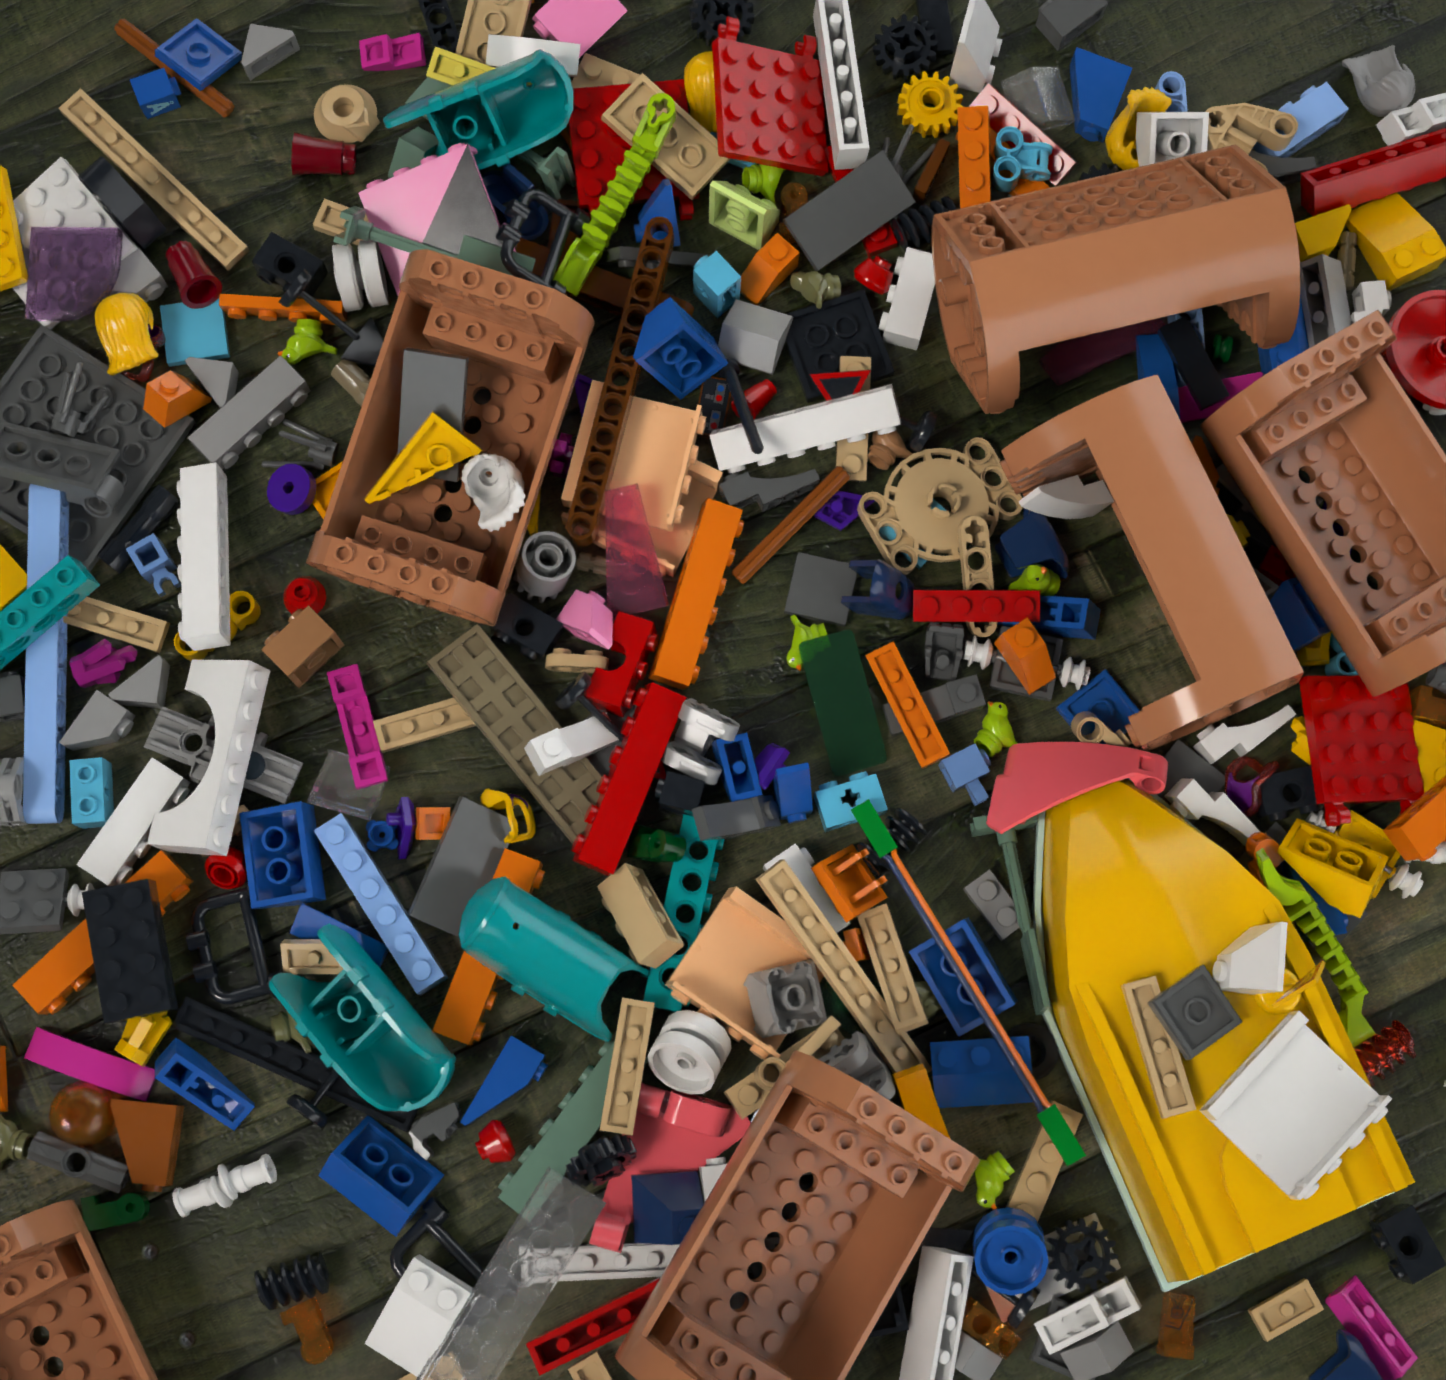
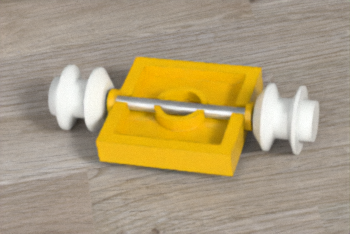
(1373, 837)

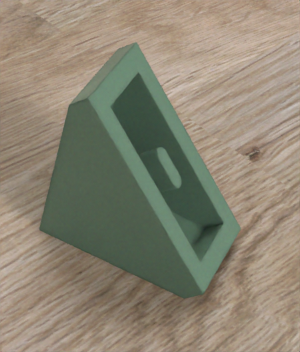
(412, 149)

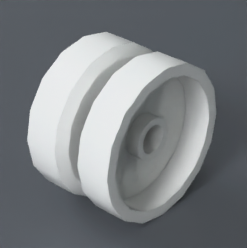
(355, 275)
(689, 1052)

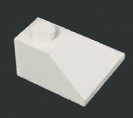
(1253, 961)

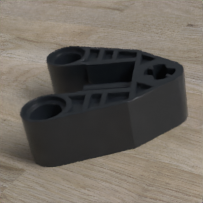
(122, 202)

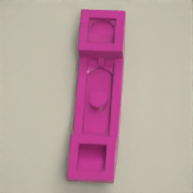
(357, 726)
(90, 1064)

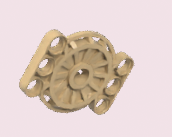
(936, 529)

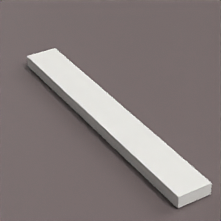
(634, 1261)

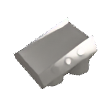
(785, 998)

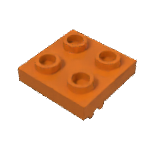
(849, 882)

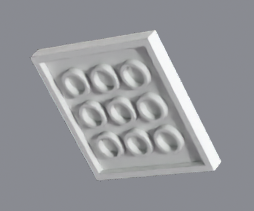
(60, 201)

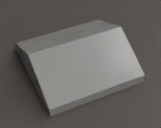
(754, 336)

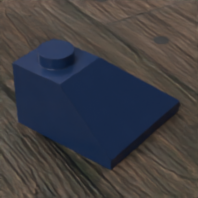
(664, 1206)

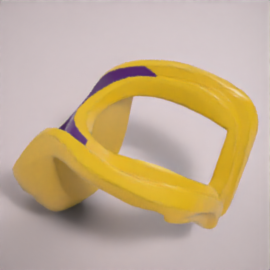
(499, 800)

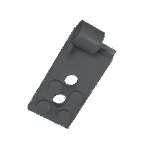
(77, 466)

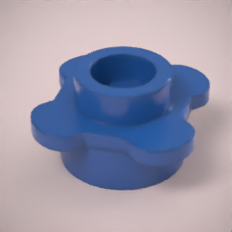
(375, 842)

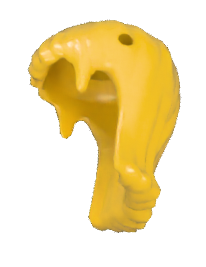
(700, 90)
(1122, 134)
(124, 331)

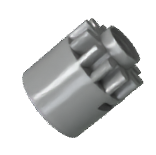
(544, 565)

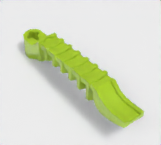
(647, 143)
(1303, 908)

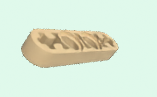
(984, 574)

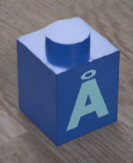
(156, 92)

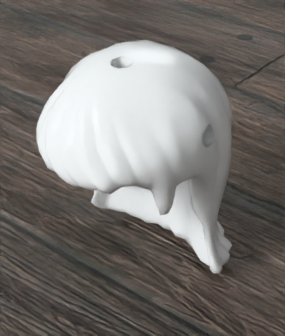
(495, 494)

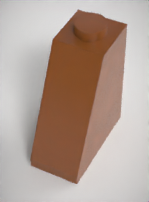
(149, 1140)

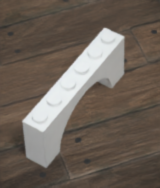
(208, 815)

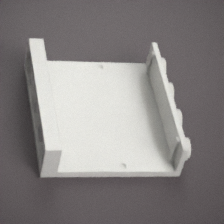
(1295, 1107)

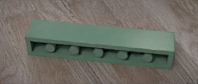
(564, 1136)

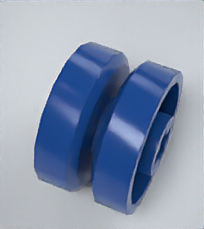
(1009, 1251)

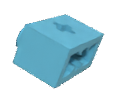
(716, 283)
(91, 792)
(830, 797)

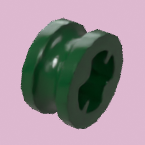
(1221, 348)

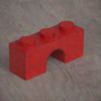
(615, 689)

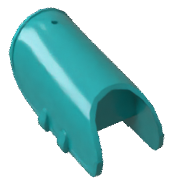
(498, 109)
(544, 955)
(388, 1058)

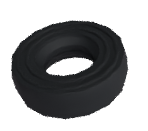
(1047, 1043)

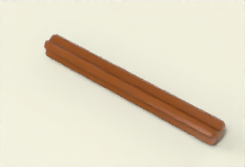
(147, 47)
(790, 524)

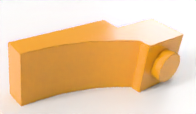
(918, 1097)

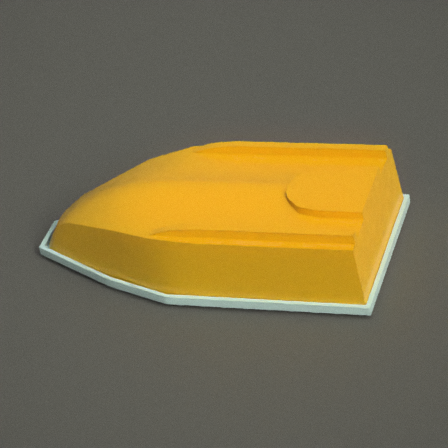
(1145, 895)

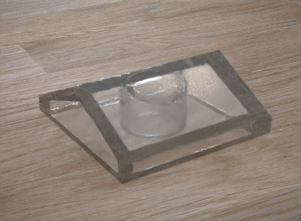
(1040, 96)
(337, 789)

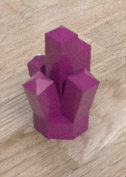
(561, 456)
(101, 664)

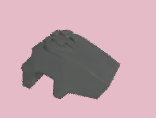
(943, 650)
(439, 1123)

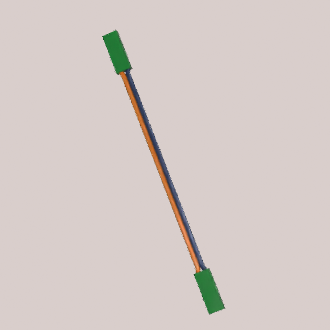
(1051, 1117)

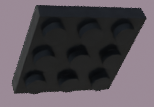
(838, 329)

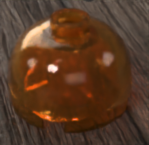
(82, 1113)

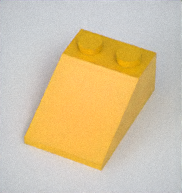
(1396, 240)
(1333, 866)

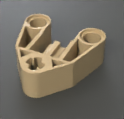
(1248, 124)

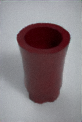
(321, 156)
(193, 277)

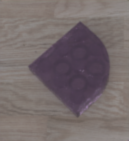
(70, 270)

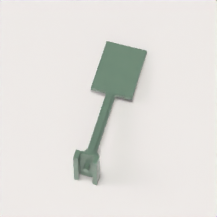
(554, 170)
(471, 249)
(1028, 941)

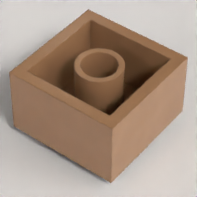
(302, 645)

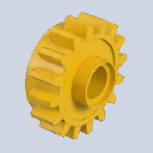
(934, 91)

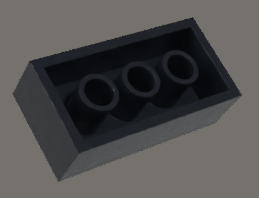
(129, 950)

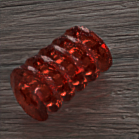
(1384, 1050)

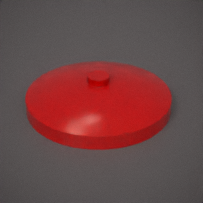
(1420, 347)

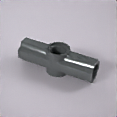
(60, 1156)

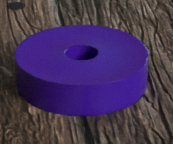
(279, 489)

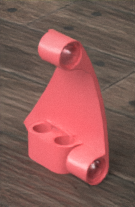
(1053, 772)
(670, 1135)

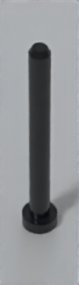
(730, 373)

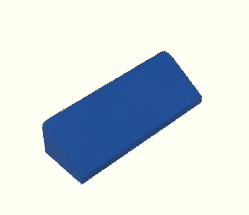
(310, 920)

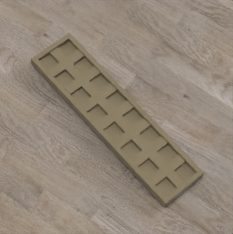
(509, 719)

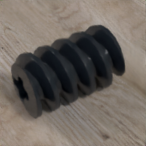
(919, 223)
(901, 830)
(292, 1282)

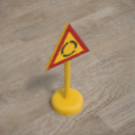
(1292, 988)

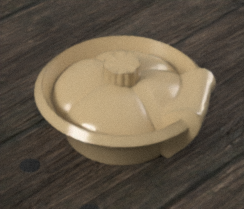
(346, 114)

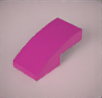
(389, 54)

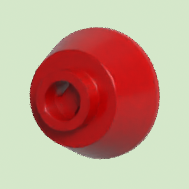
(875, 274)
(304, 592)
(228, 870)
(495, 1143)

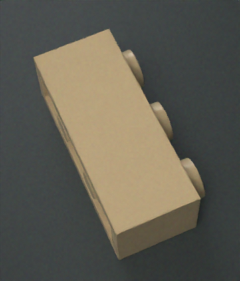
(640, 916)

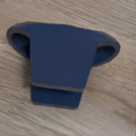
(508, 185)
(1032, 543)
(882, 591)
(1348, 1361)

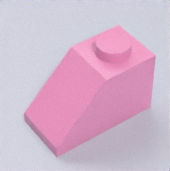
(588, 618)

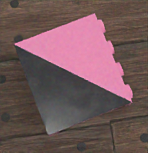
(432, 206)

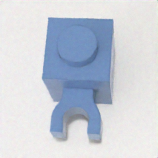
(153, 562)
(965, 770)

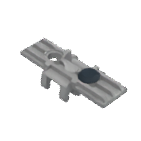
(267, 770)

